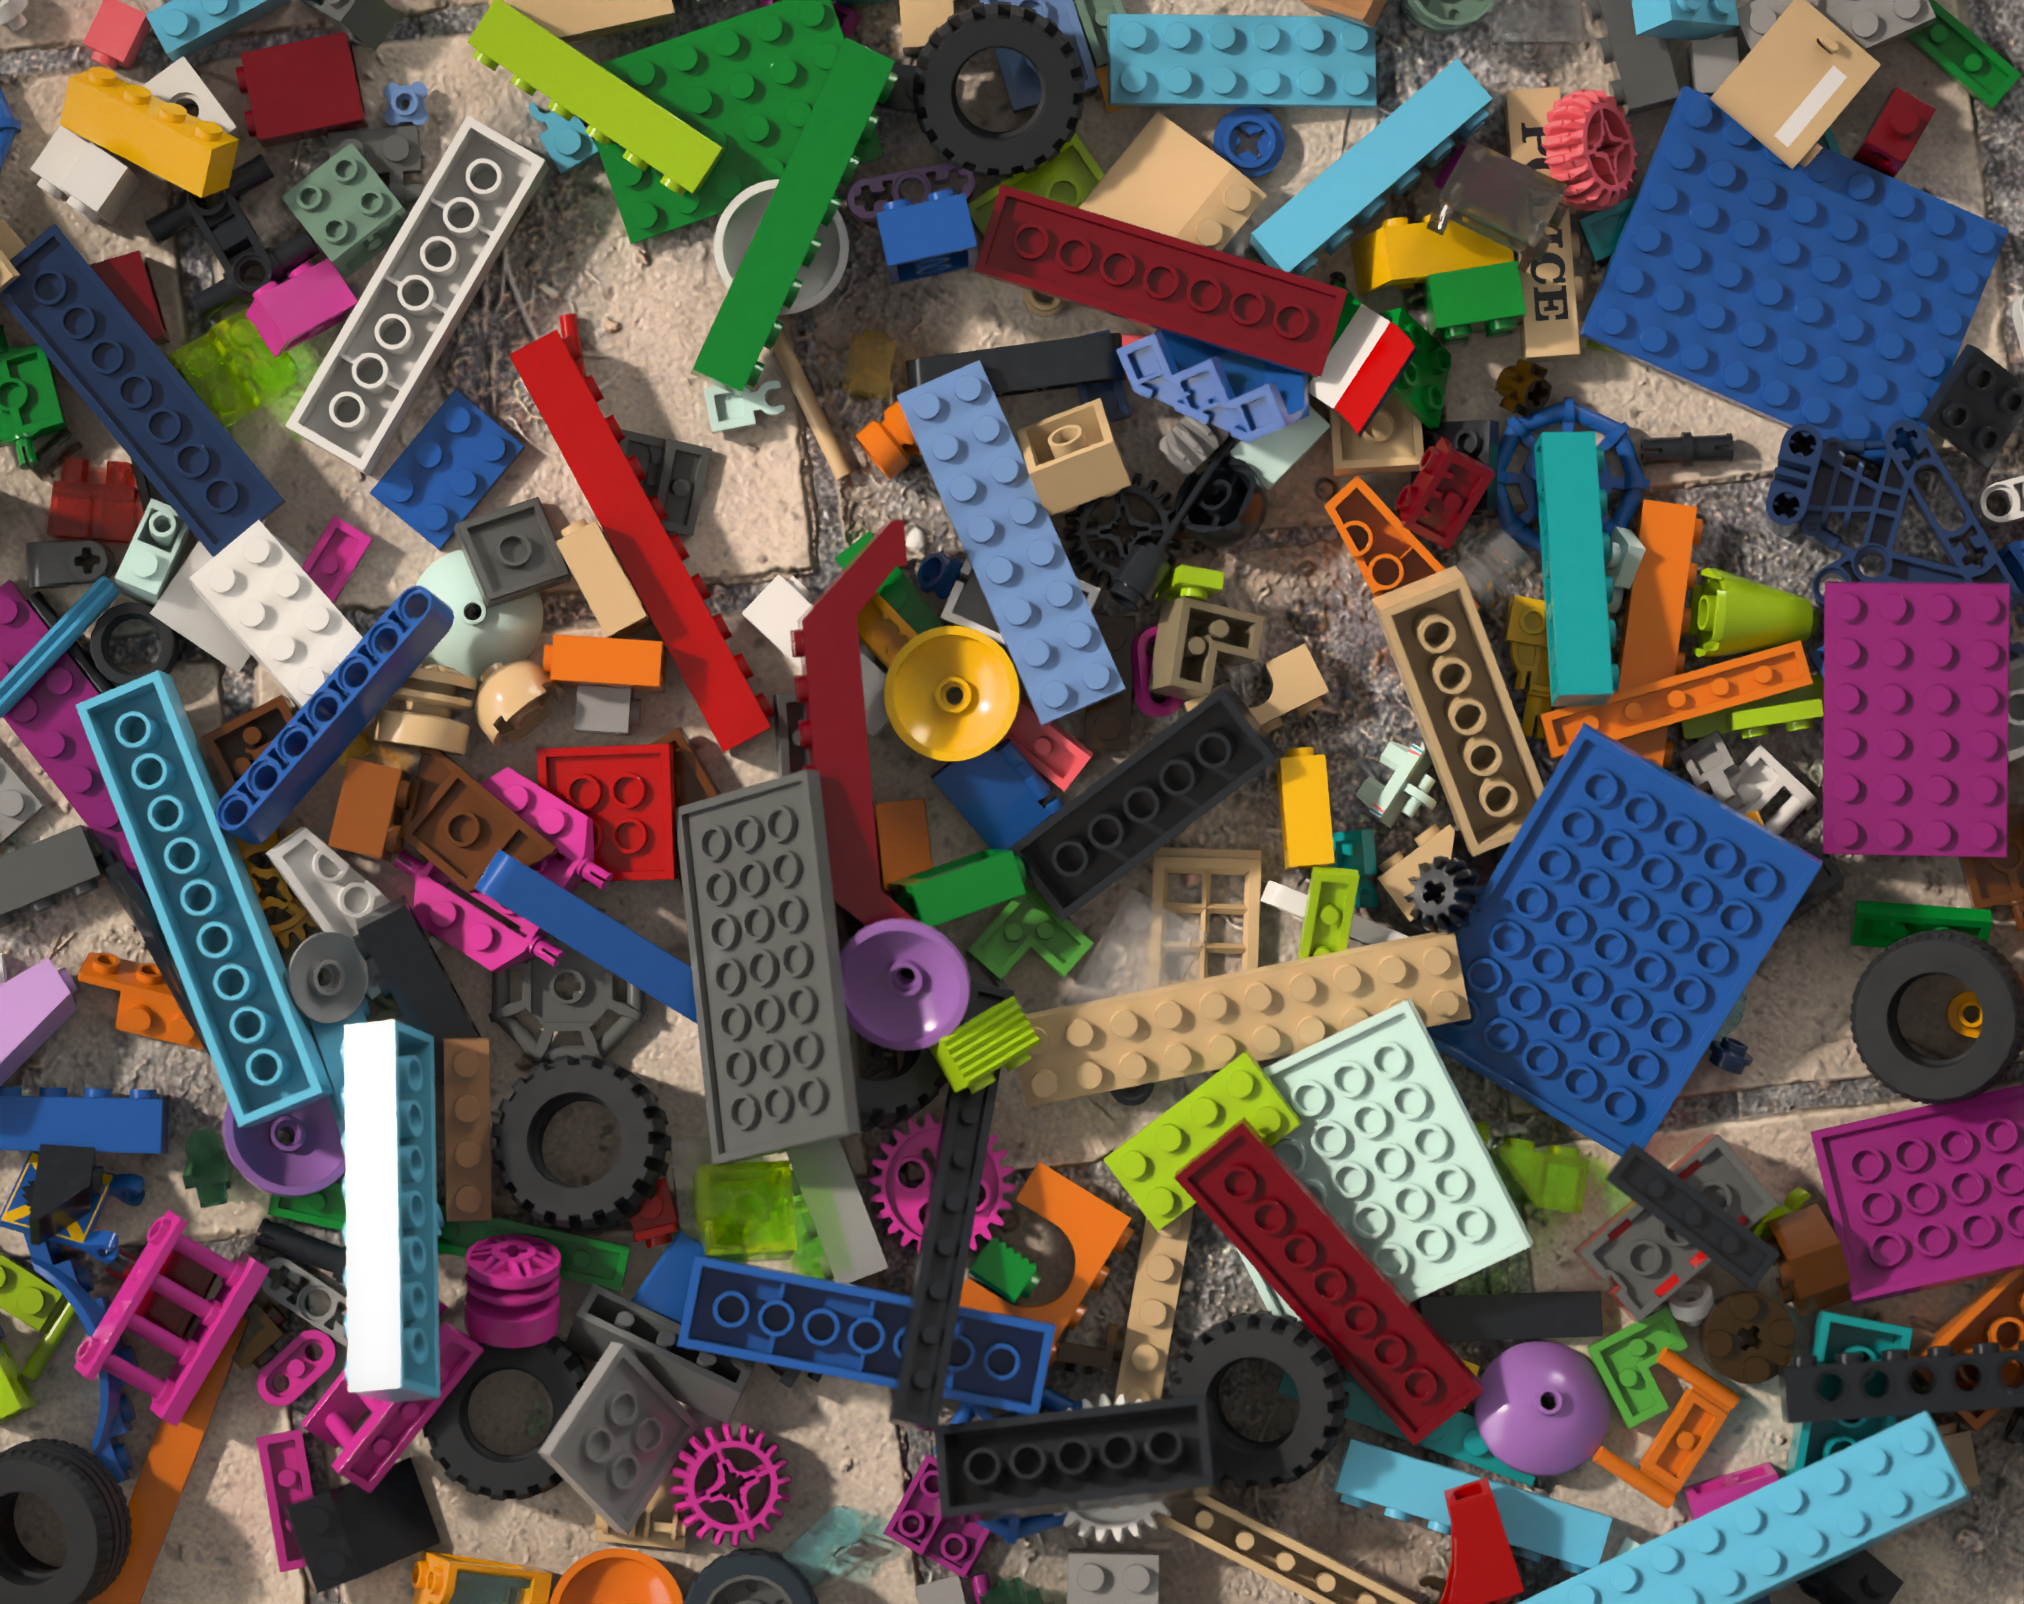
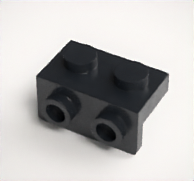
(1853, 1581)

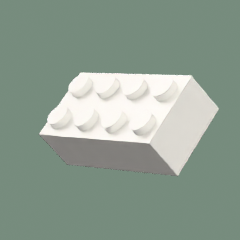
(276, 612)

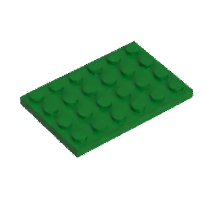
(742, 87)

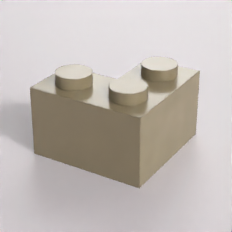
(1194, 638)

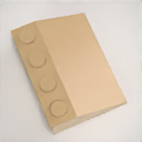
(1175, 189)

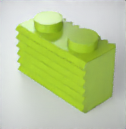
(984, 1045)

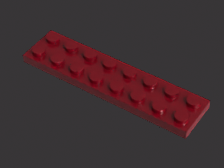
(1160, 281)
(1329, 1281)

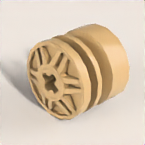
(427, 710)

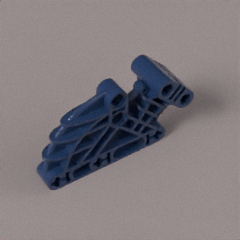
(1824, 489)

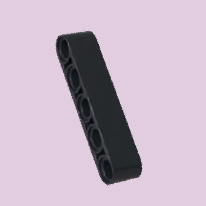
(1032, 365)

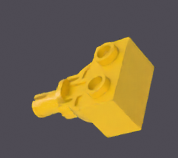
(1529, 655)

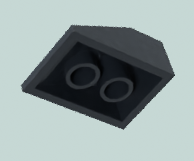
(356, 1532)

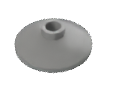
(343, 977)

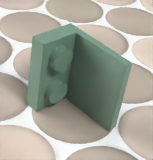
(347, 210)

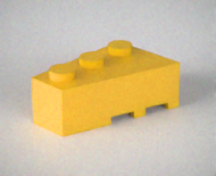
(1410, 252)

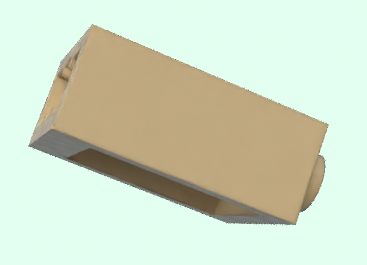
(602, 580)

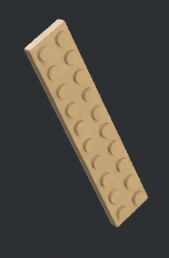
(1219, 1017)

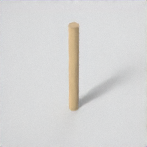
(811, 407)

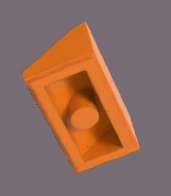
(903, 839)

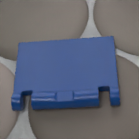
(998, 794)

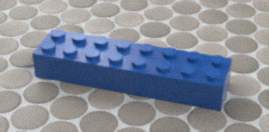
(857, 1332)

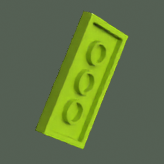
(1155, 1154)

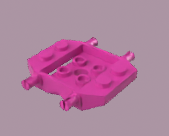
(476, 931)

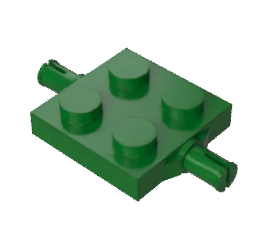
(27, 399)

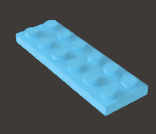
(1240, 61)

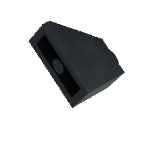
(62, 1189)

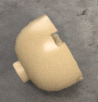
(514, 700)

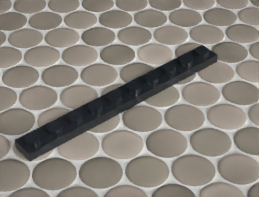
(945, 1242)

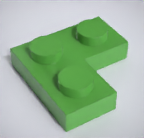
(1027, 925)
(1625, 1362)

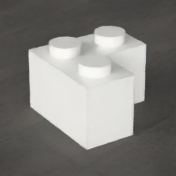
(86, 174)

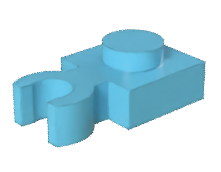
(565, 140)

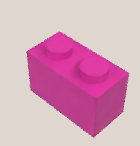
(301, 306)

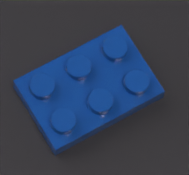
(447, 469)

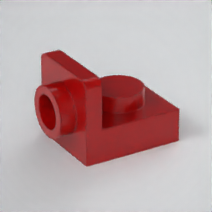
(656, 1218)

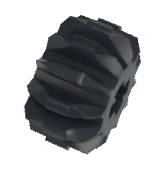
(1459, 895)

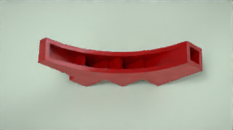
(1481, 1557)

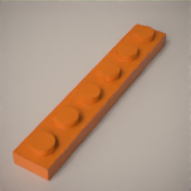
(1682, 697)

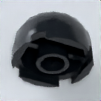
(1229, 506)

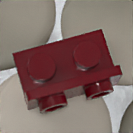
(1443, 493)

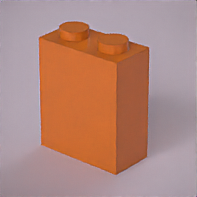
(606, 662)

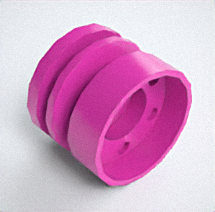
(512, 1291)

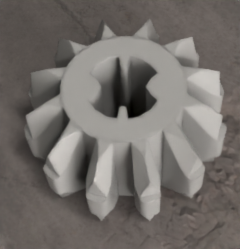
(1190, 444)

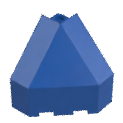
(1216, 384)

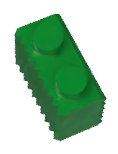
(1005, 1270)

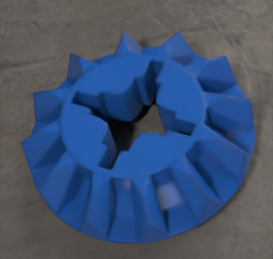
(1251, 122)

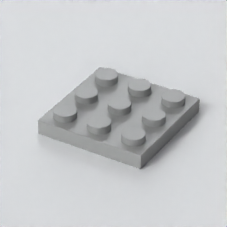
(619, 1438)

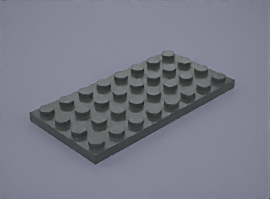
(766, 969)

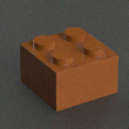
(371, 810)

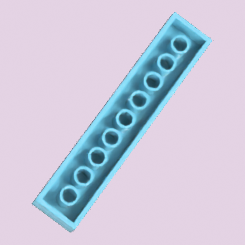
(204, 899)
(1785, 1526)

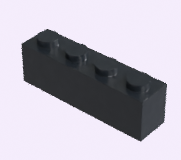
(413, 975)

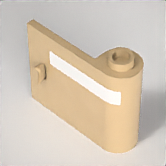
(1792, 86)

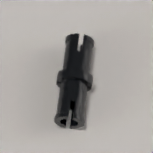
(1686, 449)

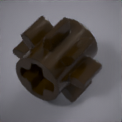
(1523, 388)

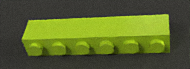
(595, 96)

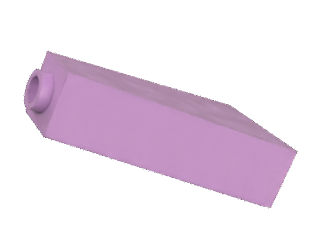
(31, 1011)

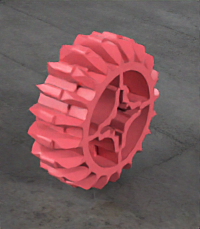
(1590, 149)

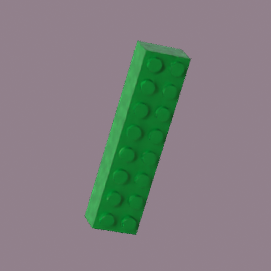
(793, 216)

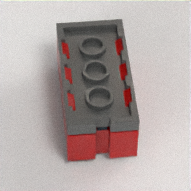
(1650, 1259)

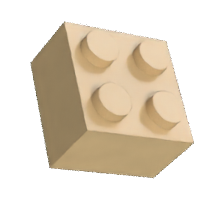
(1073, 457)

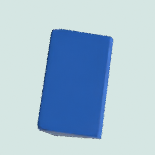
(669, 1280)

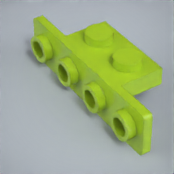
(1752, 719)

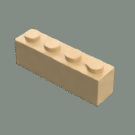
(593, 19)

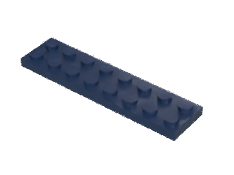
(137, 392)

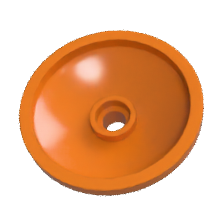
(617, 1578)

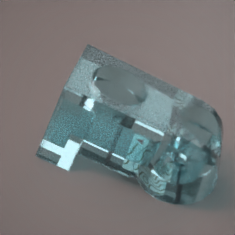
(834, 1529)

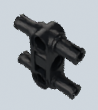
(232, 239)

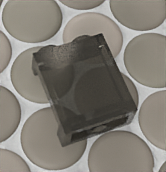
(1501, 202)

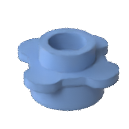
(415, 113)

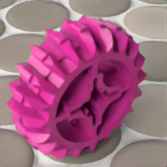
(751, 1476)

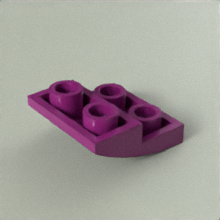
(922, 1529)

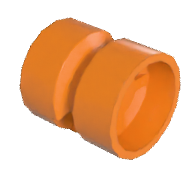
(889, 442)

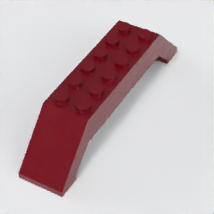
(837, 723)

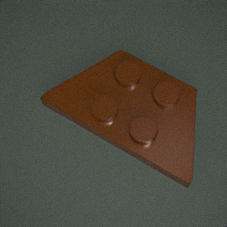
(463, 823)

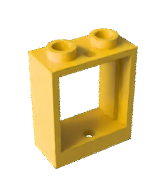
(1304, 809)

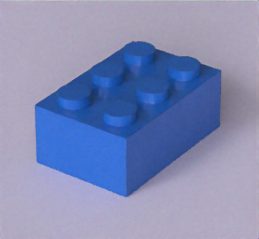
(927, 236)

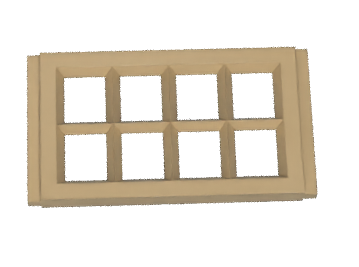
(1214, 862)

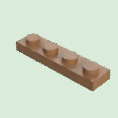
(467, 1129)

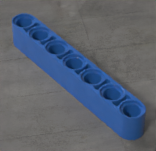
(335, 715)
(590, 932)

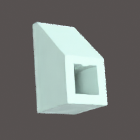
(153, 554)

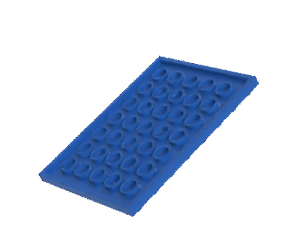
(1790, 287)
(1617, 940)

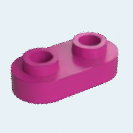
(1141, 674)
(297, 1366)

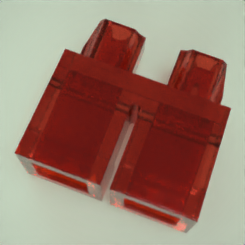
(94, 510)

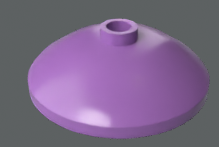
(900, 1009)
(291, 1169)
(1525, 1432)

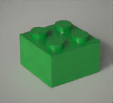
(1474, 302)

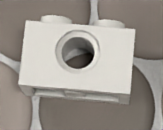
(183, 86)

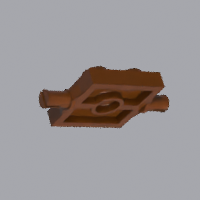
(2000, 879)

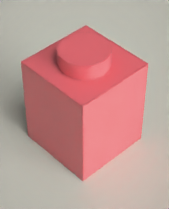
(116, 35)

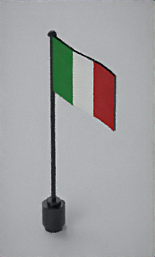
(1357, 378)

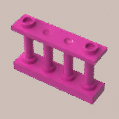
(193, 1355)
(391, 1425)

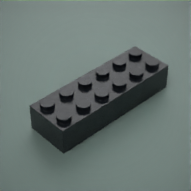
(1145, 801)
(1078, 1459)

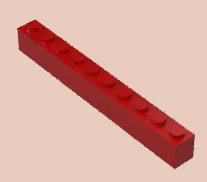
(640, 540)

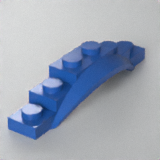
(115, 1409)

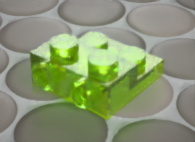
(234, 369)

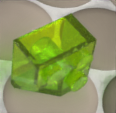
(745, 1211)

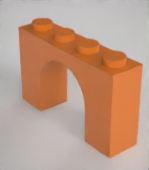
(1093, 1231)

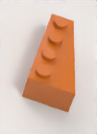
(1377, 540)

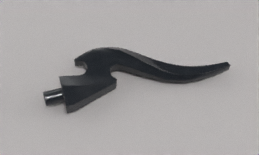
(146, 921)

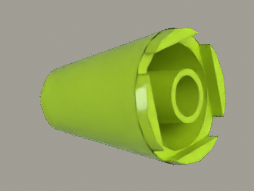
(1745, 615)

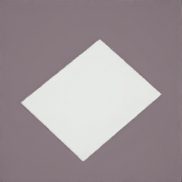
(191, 617)

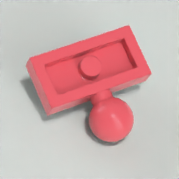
(1048, 747)

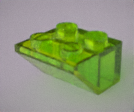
(1544, 1179)

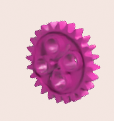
(905, 1202)

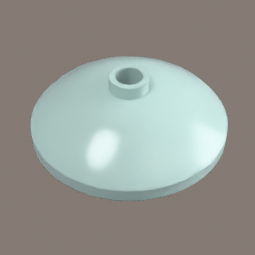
(500, 633)

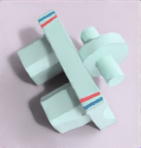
(1406, 787)

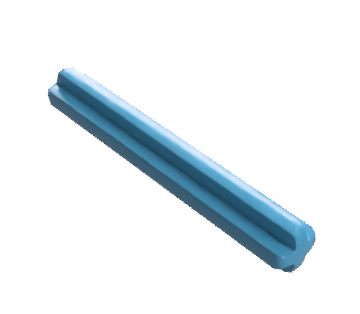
(56, 642)

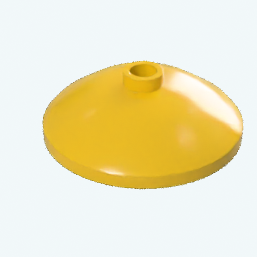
(919, 689)

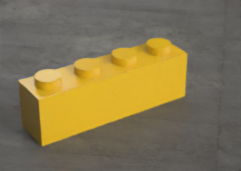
(149, 131)

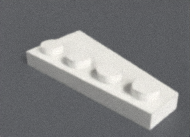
(329, 889)

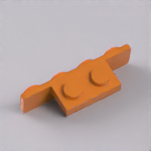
(144, 1001)

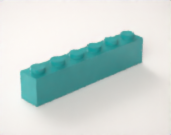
(1575, 569)

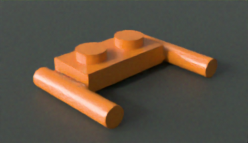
(1680, 1439)

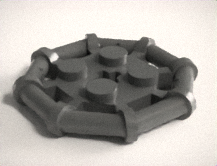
(564, 1015)

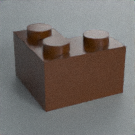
(245, 738)
(1809, 1261)

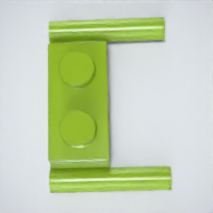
(37, 1305)

